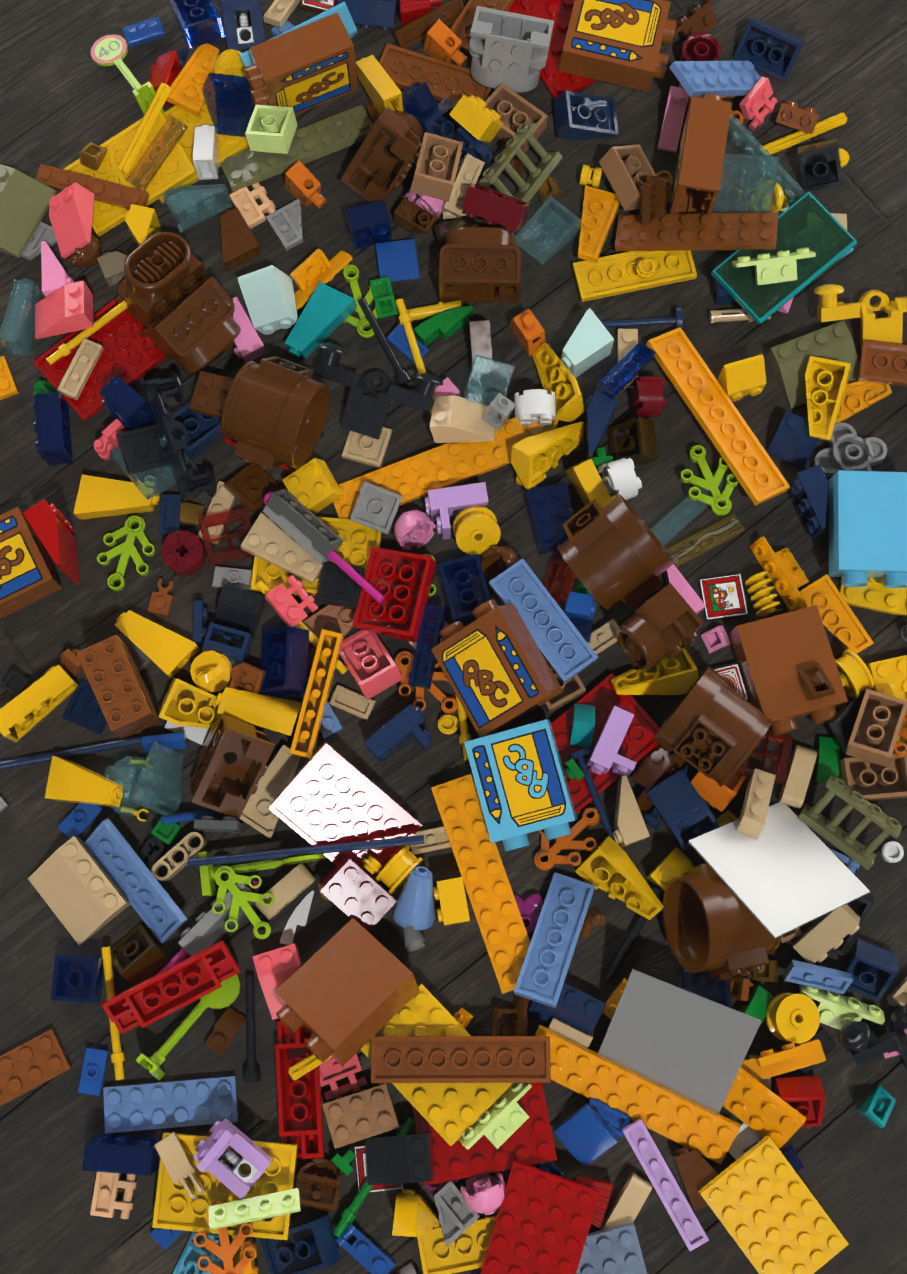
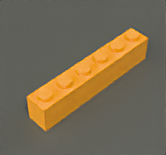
(317, 694)

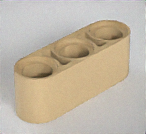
(798, 776)
(169, 858)
(286, 890)
(628, 1202)

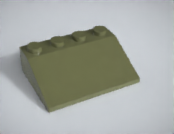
(21, 209)
(792, 357)

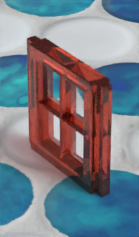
(219, 519)
(560, 564)
(782, 759)

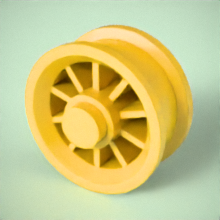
(476, 530)
(853, 674)
(398, 869)
(792, 1017)

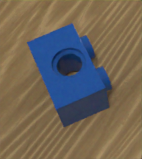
(579, 606)

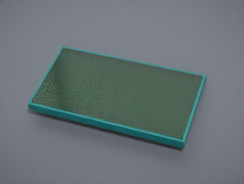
(800, 226)

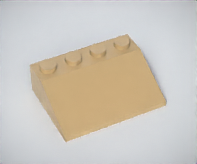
(78, 890)

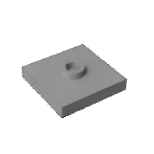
(376, 508)

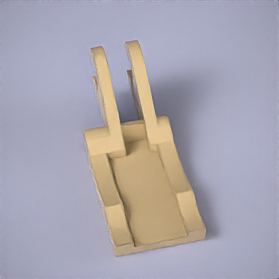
(178, 1164)

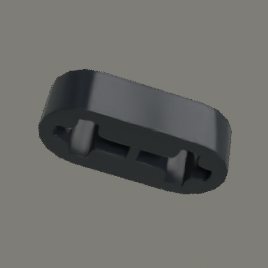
(146, 850)

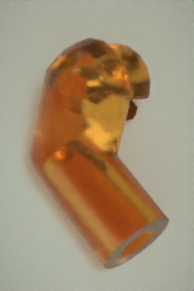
(591, 921)

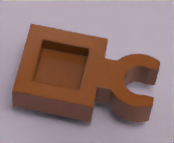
(161, 601)

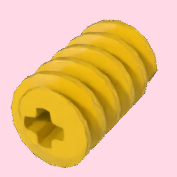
(762, 595)

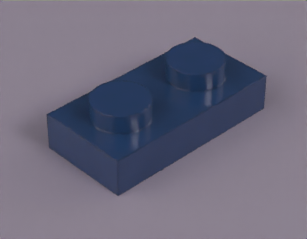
(199, 629)

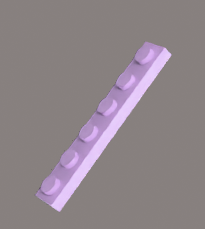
(665, 1184)

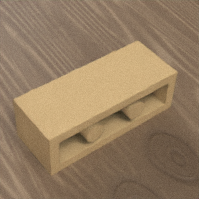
(756, 803)
(826, 934)

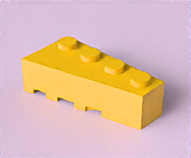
(35, 703)

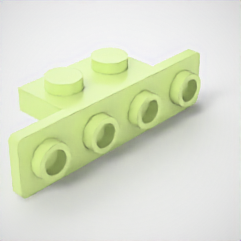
(774, 268)
(838, 1010)
(499, 1119)
(254, 1208)

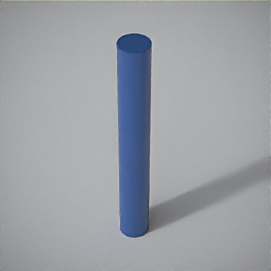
(169, 819)

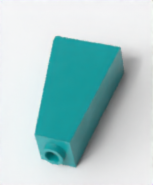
(319, 319)

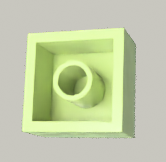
(271, 129)

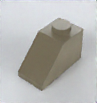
(113, 267)

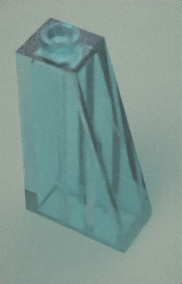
(20, 318)

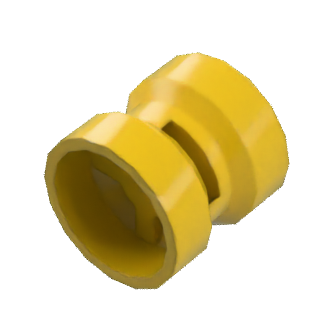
(586, 176)

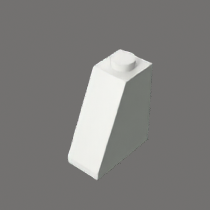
(206, 152)

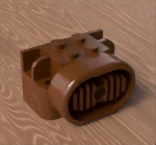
(385, 155)
(479, 266)
(158, 276)
(195, 326)
(658, 629)
(225, 779)

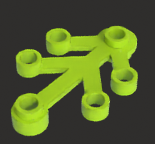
(363, 322)
(710, 483)
(126, 550)
(240, 899)

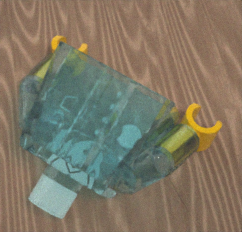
(126, 773)

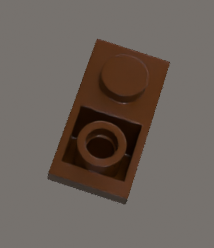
(413, 217)

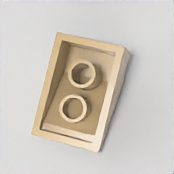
(459, 421)
(628, 820)

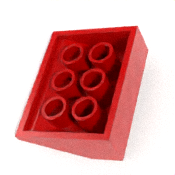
(56, 536)
(405, 584)

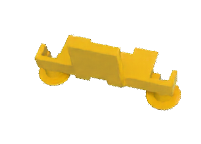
(880, 329)

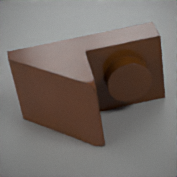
(815, 681)
(225, 1031)

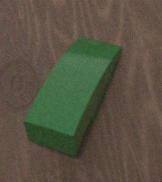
(443, 324)

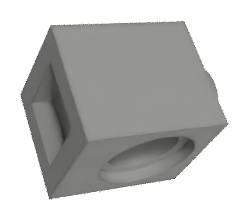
(498, 411)

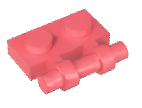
(758, 98)
(108, 441)
(285, 604)
(332, 1071)

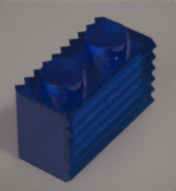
(418, 99)

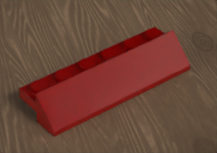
(172, 988)
(298, 1099)

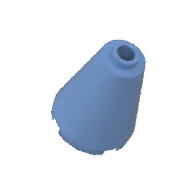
(416, 901)

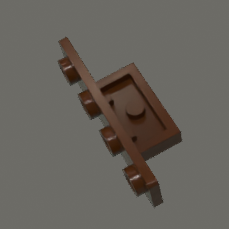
(698, 20)
(654, 770)
(511, 1021)

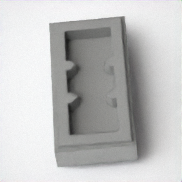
(231, 576)

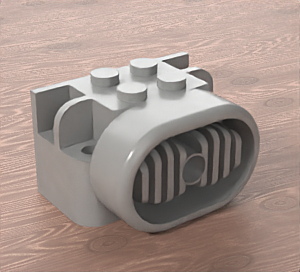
(508, 48)

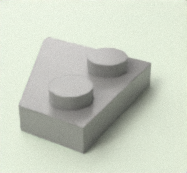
(287, 224)
(42, 233)
(453, 1212)

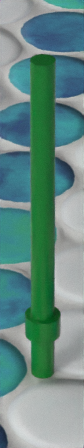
(349, 1214)

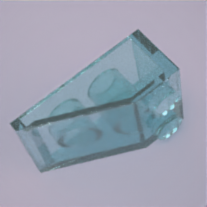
(195, 203)
(548, 231)

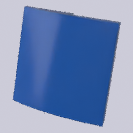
(398, 260)
(585, 1135)

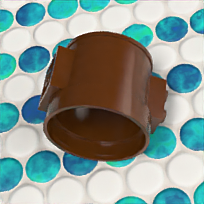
(275, 413)
(614, 552)
(713, 728)
(712, 927)

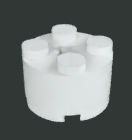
(535, 407)
(620, 478)

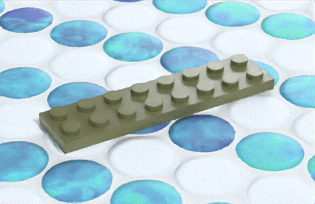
(307, 145)

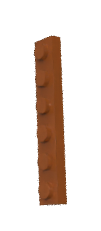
(103, 190)

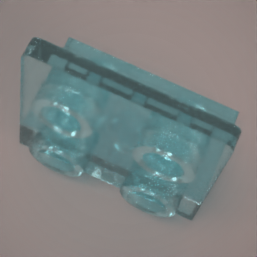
(488, 380)

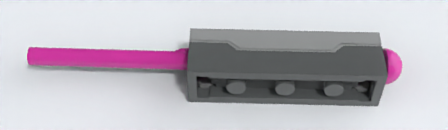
(311, 534)
(209, 927)

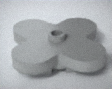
(850, 452)

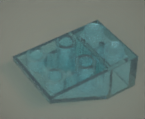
(160, 781)

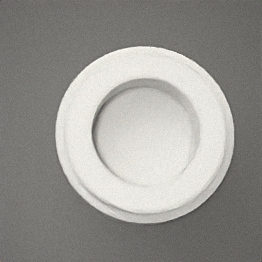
(892, 852)

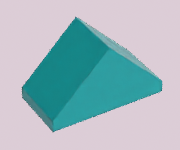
(582, 725)
(877, 1107)

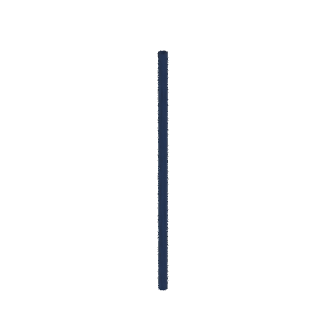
(74, 751)
(303, 851)

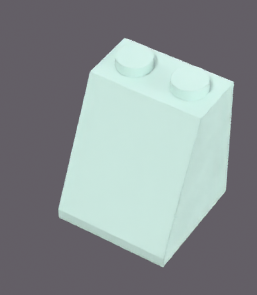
(269, 299)
(587, 345)

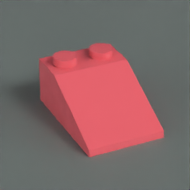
(72, 218)
(64, 311)
(369, 663)
(273, 970)

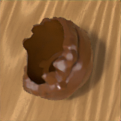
(86, 255)
(498, 560)

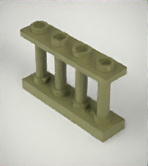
(537, 174)
(847, 841)

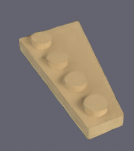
(277, 548)
(270, 785)

